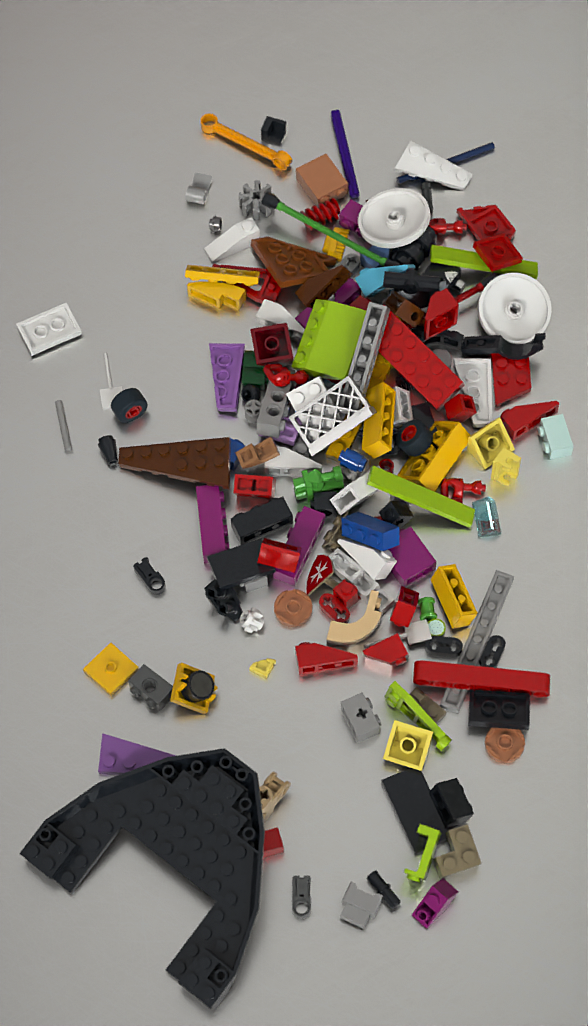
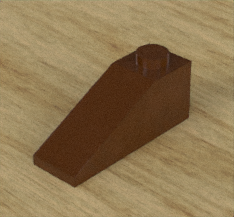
(323, 285)

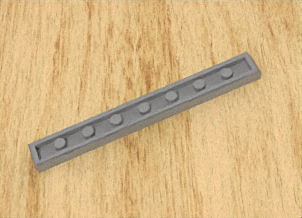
(479, 634)

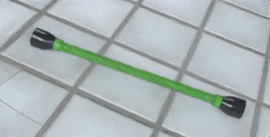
(273, 202)

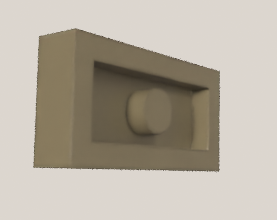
(428, 705)

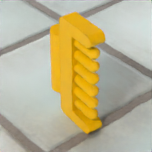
(331, 245)

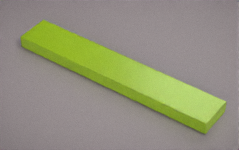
(472, 260)
(421, 496)

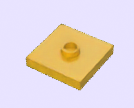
(111, 669)

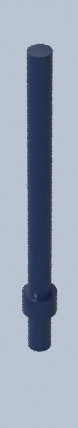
(463, 156)

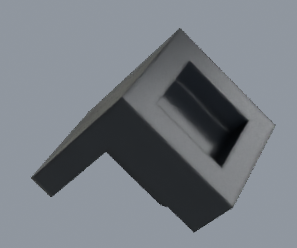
(273, 130)

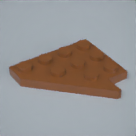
(290, 263)

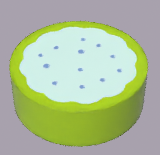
(436, 627)

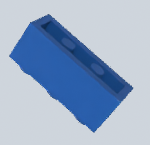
(370, 531)

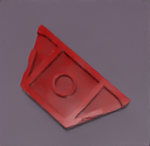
(486, 222)
(509, 378)

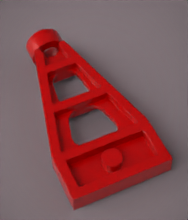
(270, 289)

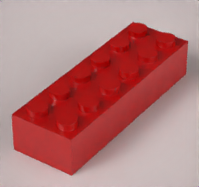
(418, 364)

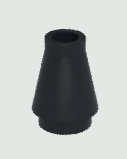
(108, 448)

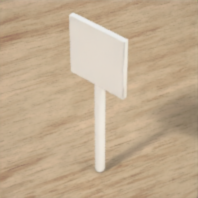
(108, 394)
(415, 633)

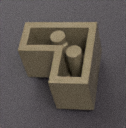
(463, 854)

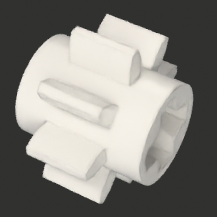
(251, 620)

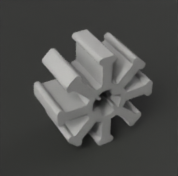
(251, 200)

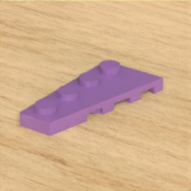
(227, 374)
(121, 756)

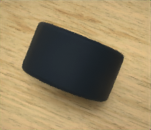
(129, 405)
(414, 438)

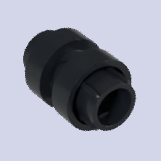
(416, 251)

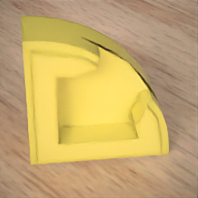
(263, 667)

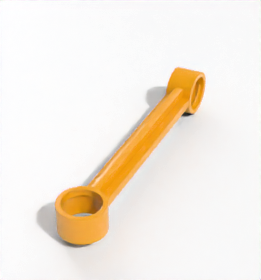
(280, 159)

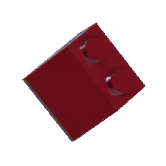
(272, 345)

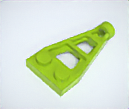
(397, 697)

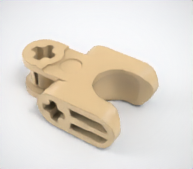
(271, 793)

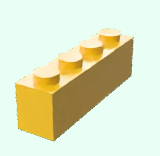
(379, 427)

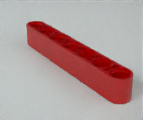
(480, 678)

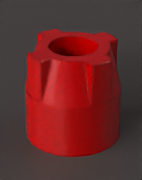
(387, 464)

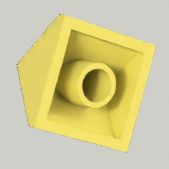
(488, 442)
(408, 745)

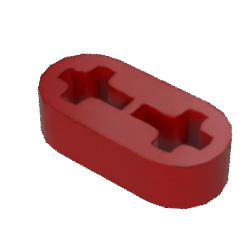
(337, 606)

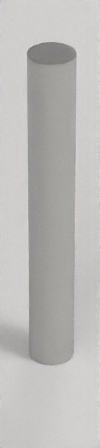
(63, 425)

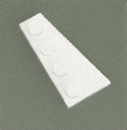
(428, 165)

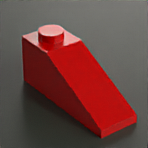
(525, 417)
(319, 658)

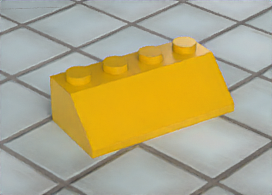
(435, 463)

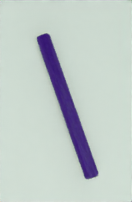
(345, 153)

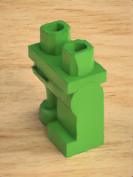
(318, 482)

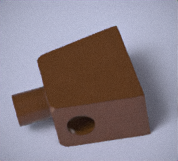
(405, 309)

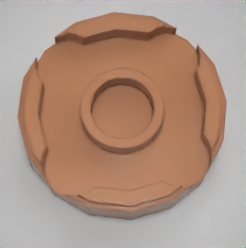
(293, 608)
(504, 744)

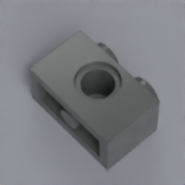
(145, 678)

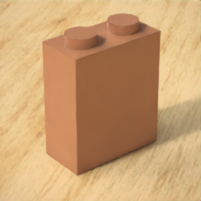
(322, 180)

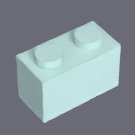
(555, 436)

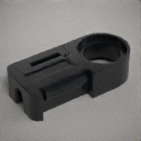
(149, 575)

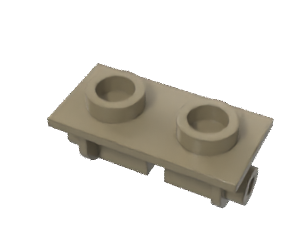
(333, 535)

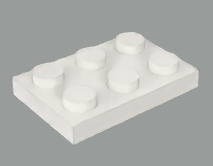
(49, 329)
(307, 393)

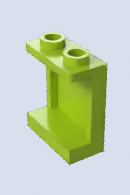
(428, 854)

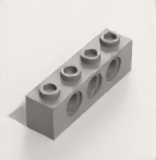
(274, 409)

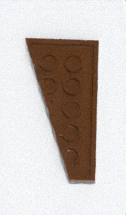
(188, 461)

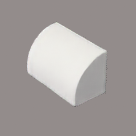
(403, 407)

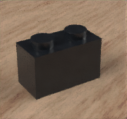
(451, 802)

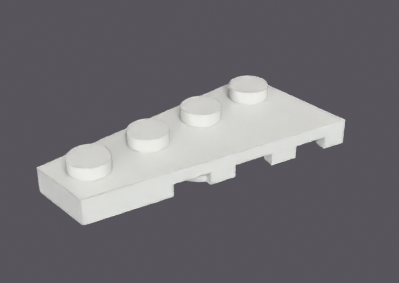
(477, 382)

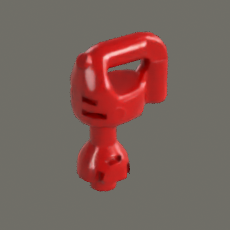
(440, 226)
(283, 376)
(459, 486)

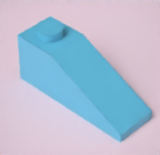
(372, 279)

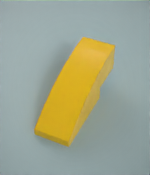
(217, 293)

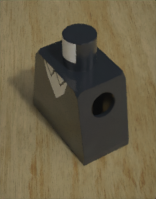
(449, 273)

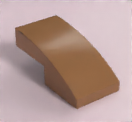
(258, 454)

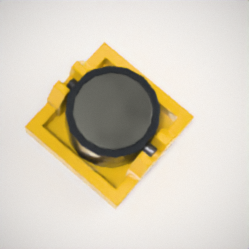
(193, 688)

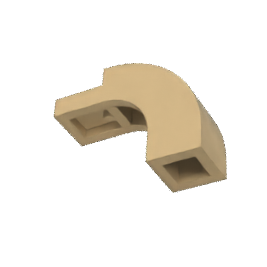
(355, 632)

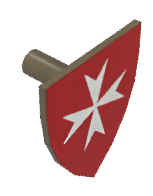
(320, 573)

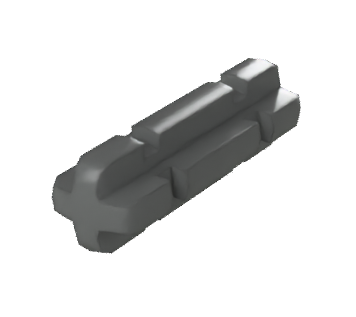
(427, 194)

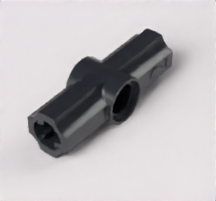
(411, 281)

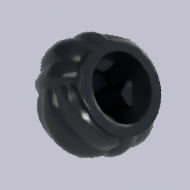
(250, 392)

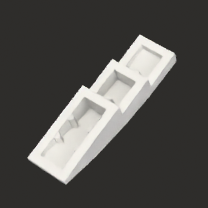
(353, 573)

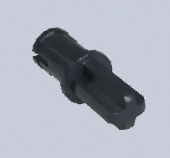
(383, 889)

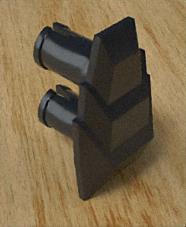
(224, 601)

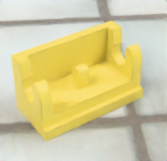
(505, 464)

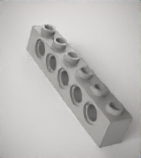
(365, 353)

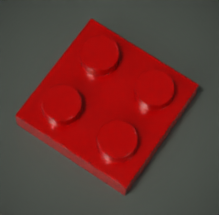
(497, 252)

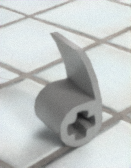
(199, 190)

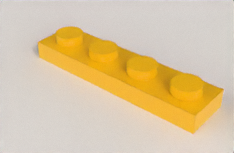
(216, 274)

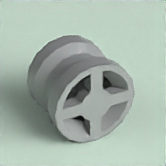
(250, 408)

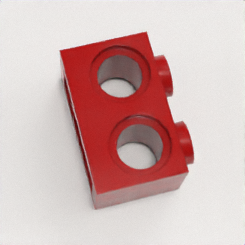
(254, 486)

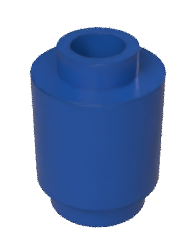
(352, 460)

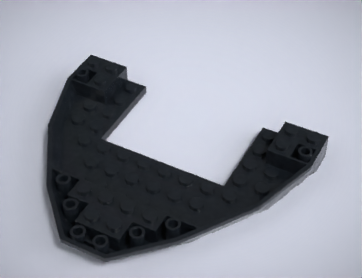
(200, 819)

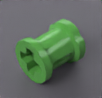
(427, 608)

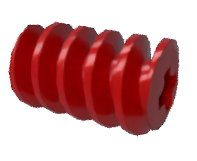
(323, 212)

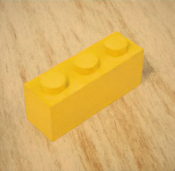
(453, 596)

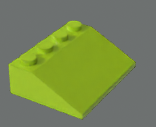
(329, 340)

